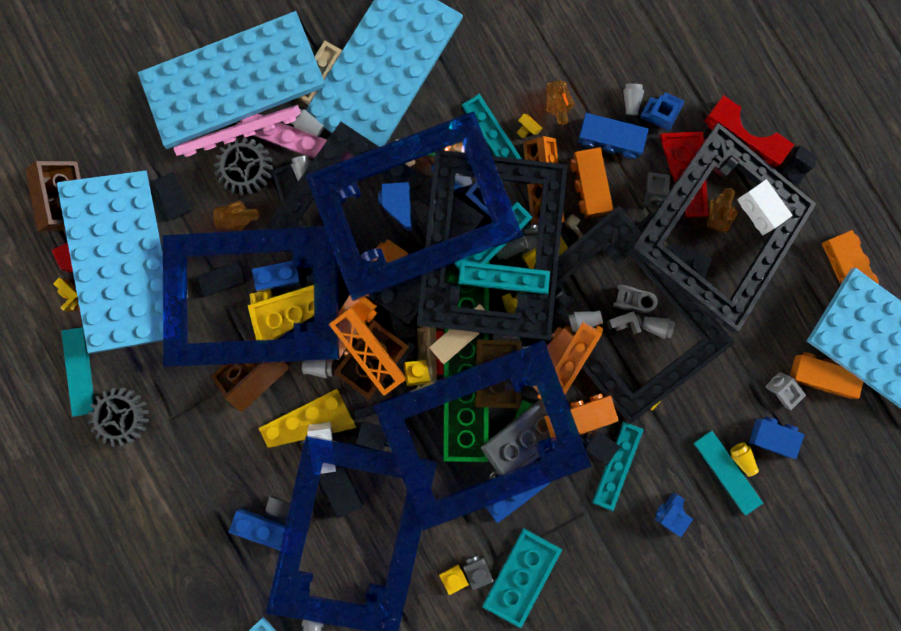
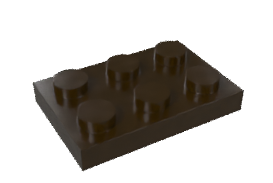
(500, 394)

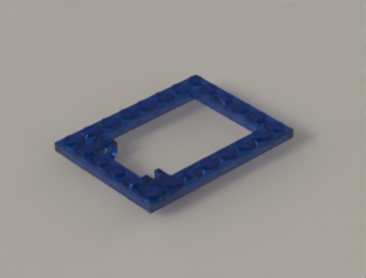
(339, 181)
(311, 341)
(523, 367)
(291, 587)

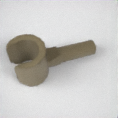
(571, 223)

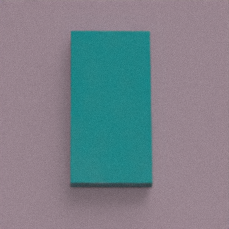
(522, 578)

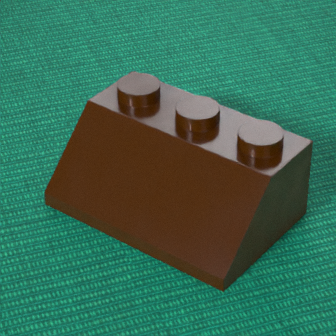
(44, 193)
(353, 373)
(246, 382)

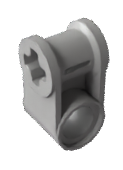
(633, 299)

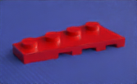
(679, 150)

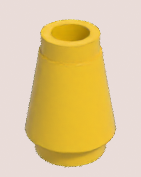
(744, 459)

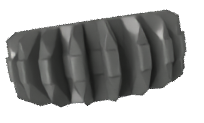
(234, 168)
(123, 425)

